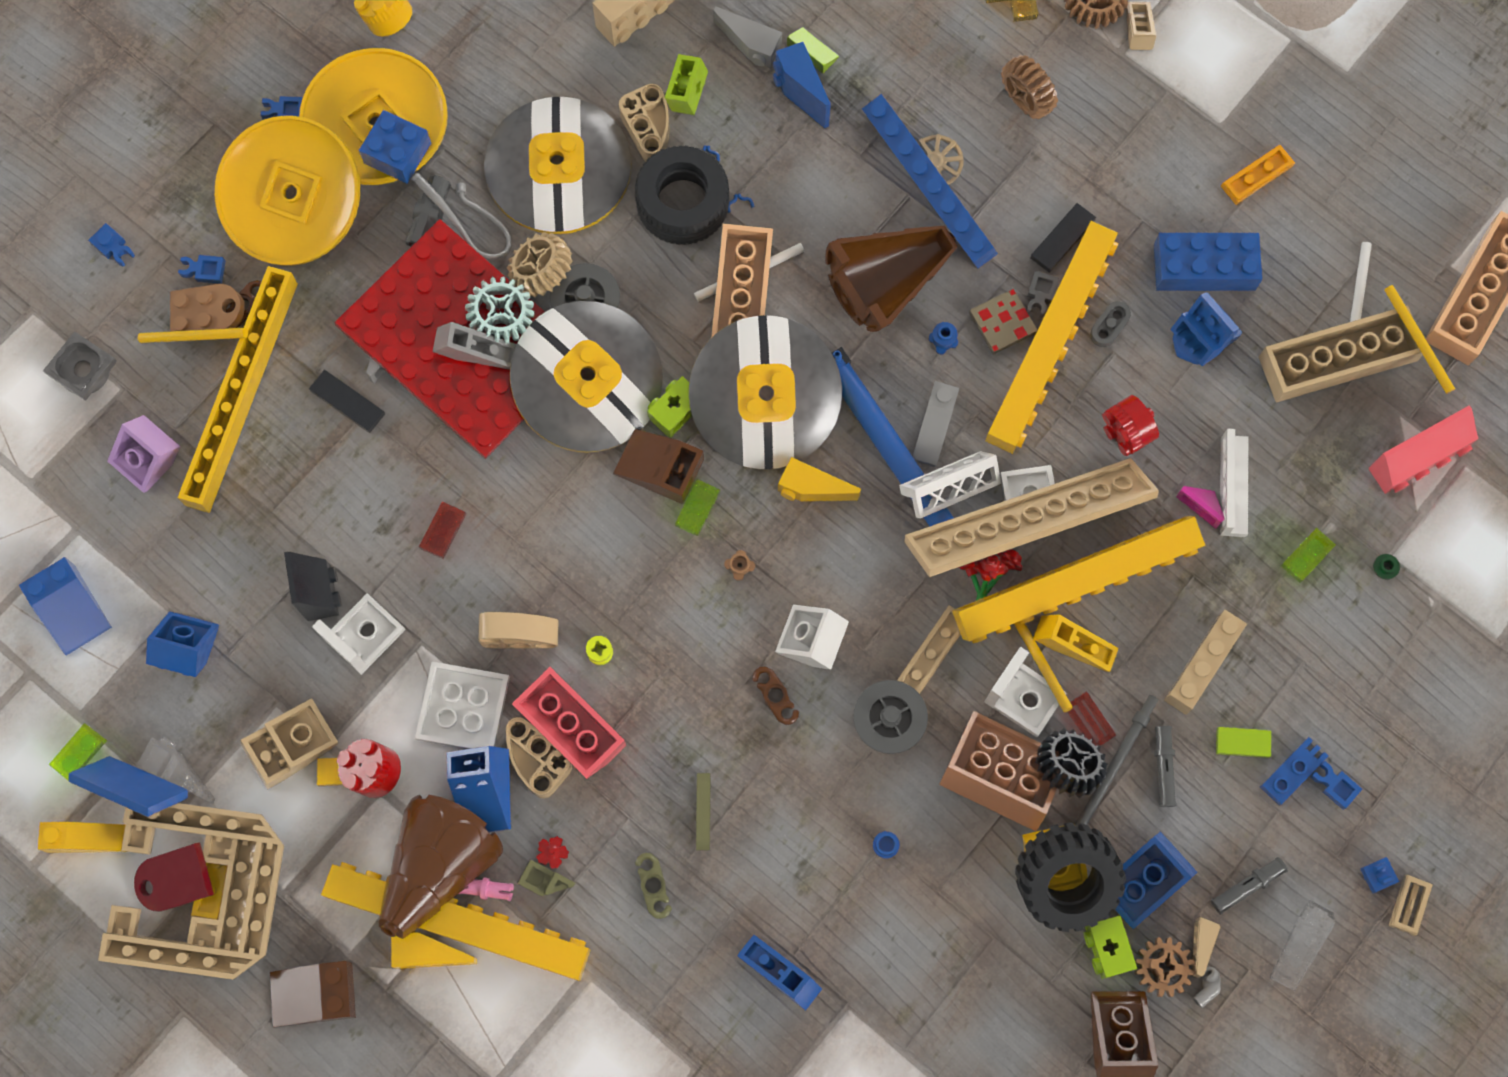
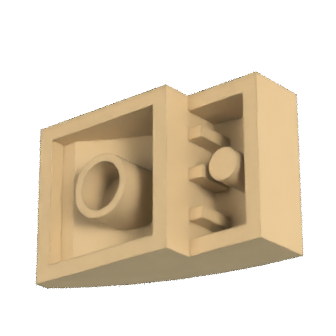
(289, 743)

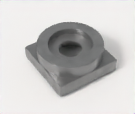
(71, 353)

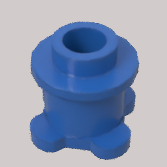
(944, 343)

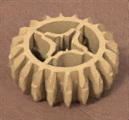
(540, 263)

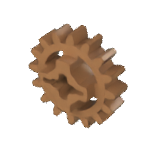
(1166, 954)

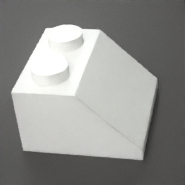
(812, 636)

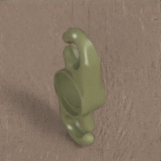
(652, 898)

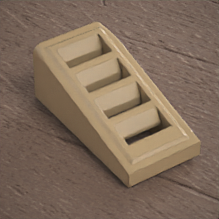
(1140, 39)
(1204, 940)

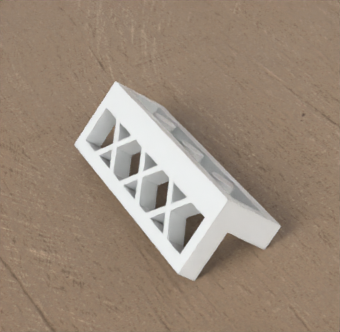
(946, 476)
(1234, 484)

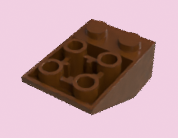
(660, 464)

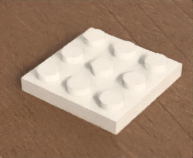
(462, 706)

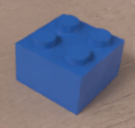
(395, 146)

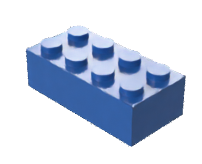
(1207, 261)

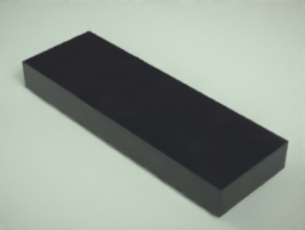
(1062, 237)
(347, 401)

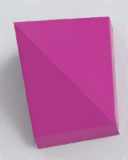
(1203, 503)

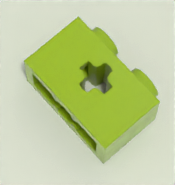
(686, 84)
(672, 419)
(1121, 957)

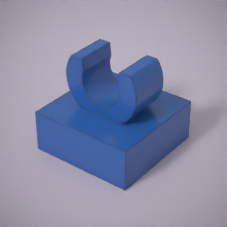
(1379, 875)

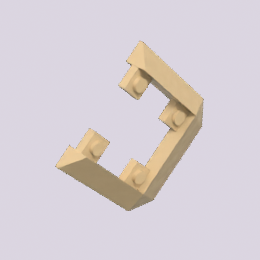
(213, 946)

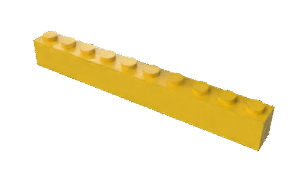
(1051, 338)
(238, 390)
(1078, 578)
(468, 925)

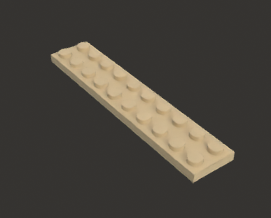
(1030, 517)

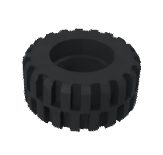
(1079, 905)

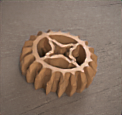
(1096, 11)
(1029, 86)

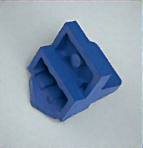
(1203, 331)

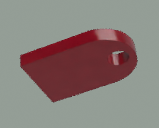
(175, 877)

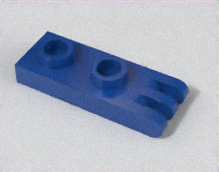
(1293, 772)

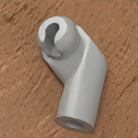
(1211, 987)

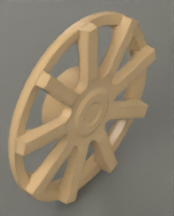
(938, 158)

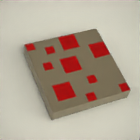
(1003, 321)

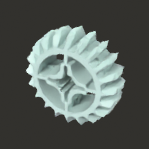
(486, 296)

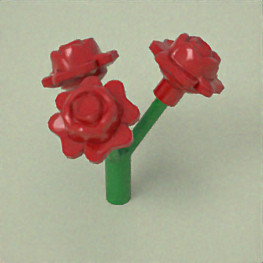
(993, 569)

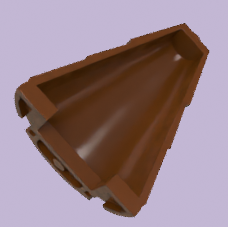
(885, 271)
(434, 860)

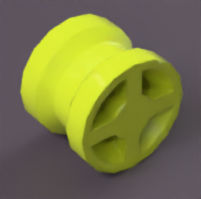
(600, 655)

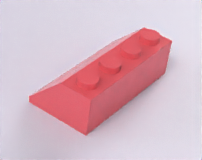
(1425, 450)
(569, 723)

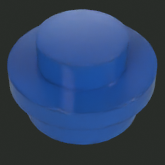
(886, 844)

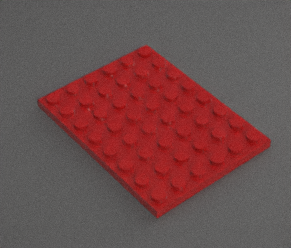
(398, 330)

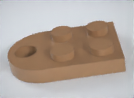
(205, 308)

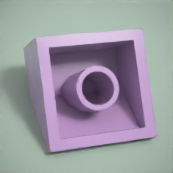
(142, 452)

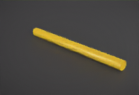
(191, 335)
(1419, 339)
(1044, 667)

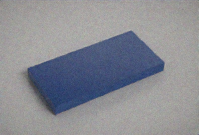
(128, 786)

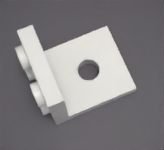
(347, 636)
(1009, 691)

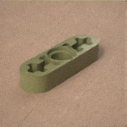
(703, 812)

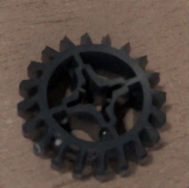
(1075, 756)

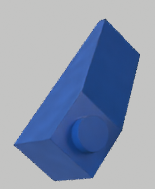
(780, 972)

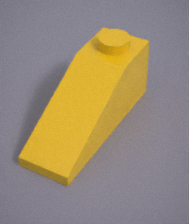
(811, 484)
(1074, 641)
(80, 837)
(422, 951)

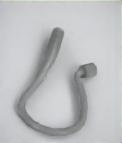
(461, 192)

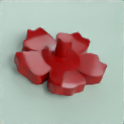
(552, 852)

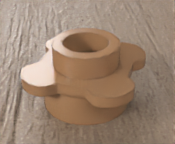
(739, 572)

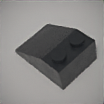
(312, 586)

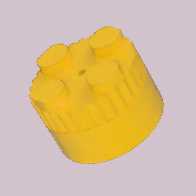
(384, 16)

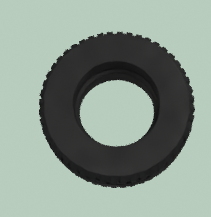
(676, 165)

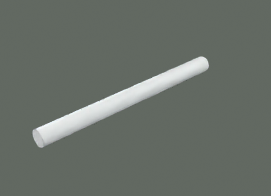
(774, 260)
(1361, 281)

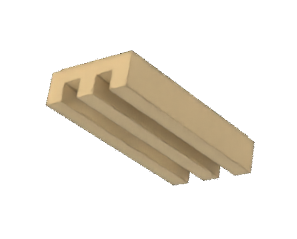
(1403, 926)

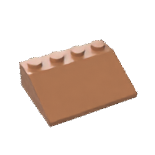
(999, 772)

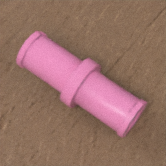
(487, 888)

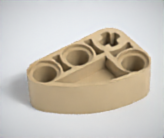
(647, 114)
(517, 630)
(535, 766)

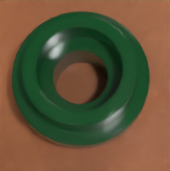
(1379, 568)

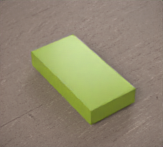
(1243, 742)

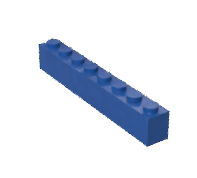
(929, 181)

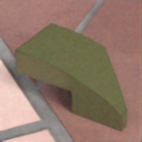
(542, 880)

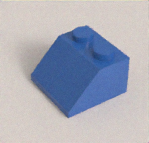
(181, 644)

